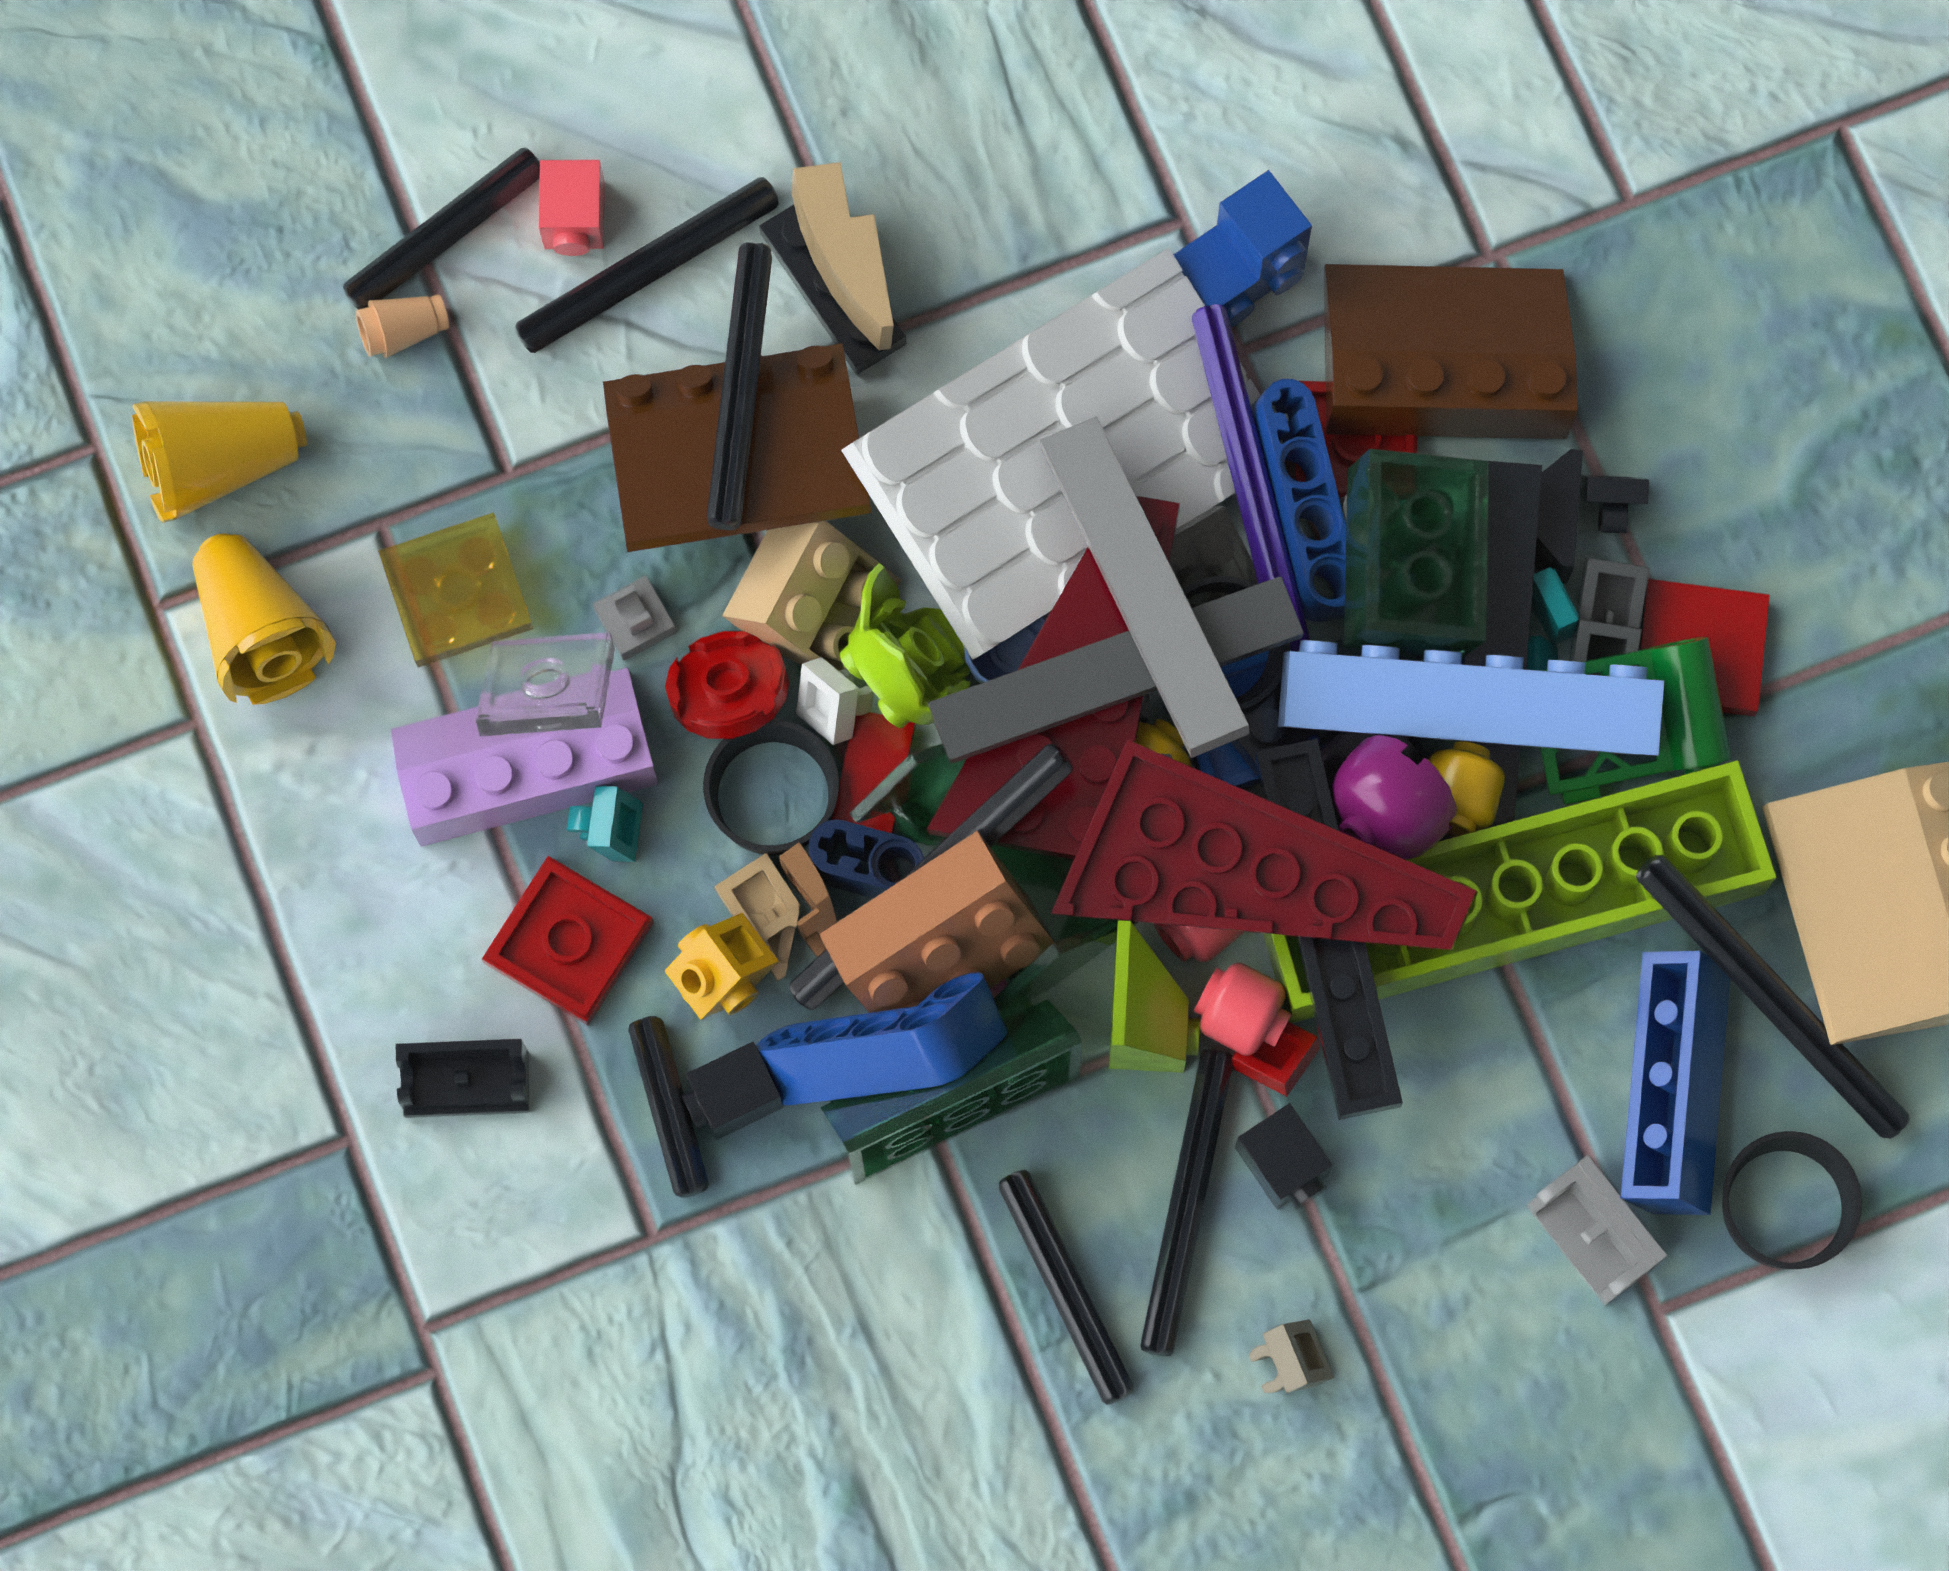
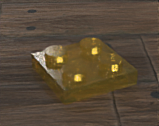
(455, 590)

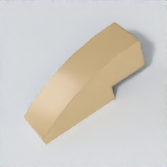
(844, 250)

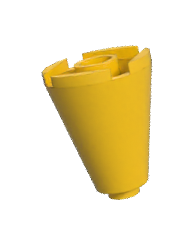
(211, 448)
(256, 623)

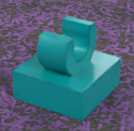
(610, 824)

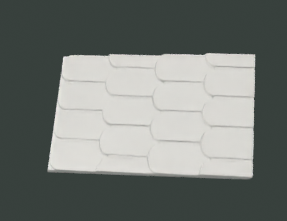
(967, 465)

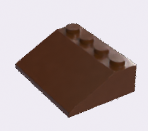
(1448, 352)
(795, 471)

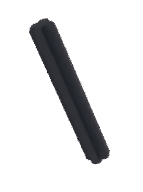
(443, 229)
(1066, 1287)

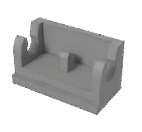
(1596, 1230)

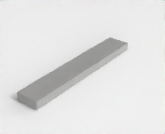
(1144, 587)

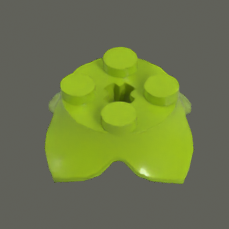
(903, 655)

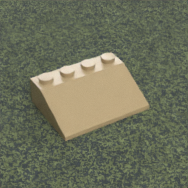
(1871, 898)

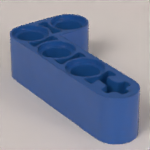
(1310, 500)
(886, 1048)

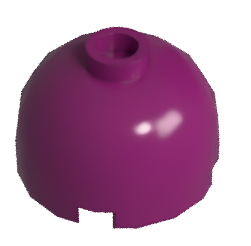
(1391, 799)

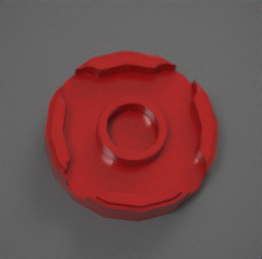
(727, 685)

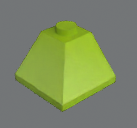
(1147, 1010)

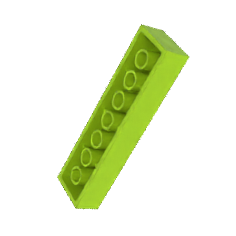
(1569, 879)

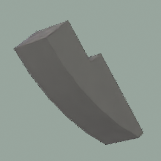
(1608, 609)

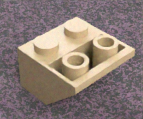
(803, 592)

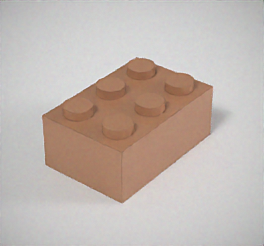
(936, 925)

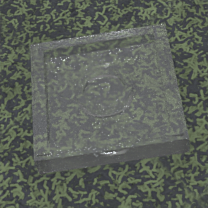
(545, 684)

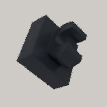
(1614, 495)

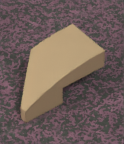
(766, 903)

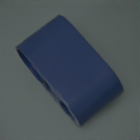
(858, 838)

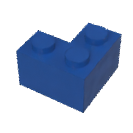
(1250, 251)

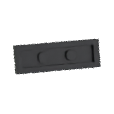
(789, 247)

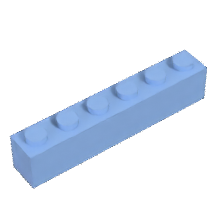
(1471, 702)

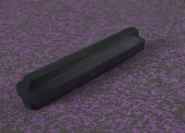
(667, 1106)

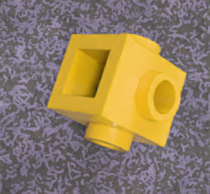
(711, 974)

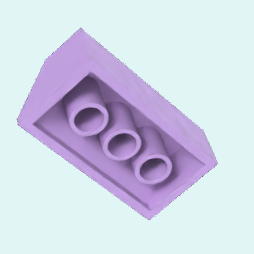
(475, 782)

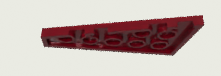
(1092, 743)
(1216, 857)

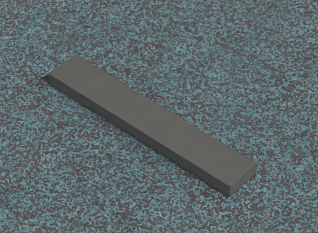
(1103, 674)

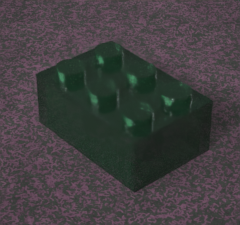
(1416, 552)

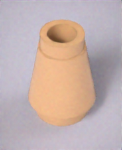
(399, 323)

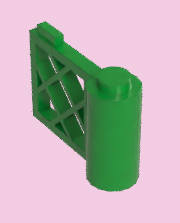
(1691, 720)

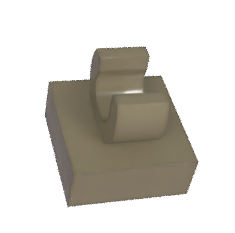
(1296, 1357)

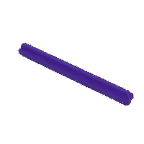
(1245, 453)

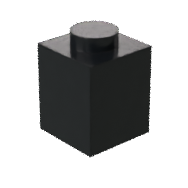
(731, 1092)
(1285, 1158)

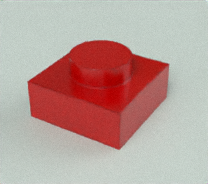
(1280, 1065)

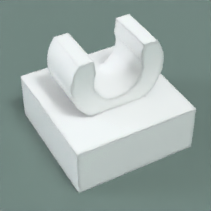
(831, 700)

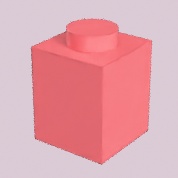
(571, 206)

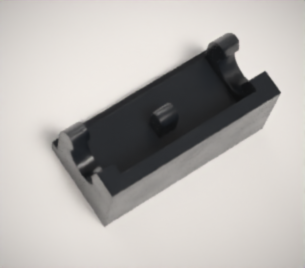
(463, 1078)

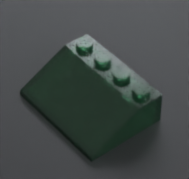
(889, 1128)

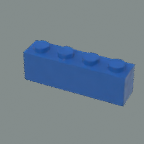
(1676, 1083)

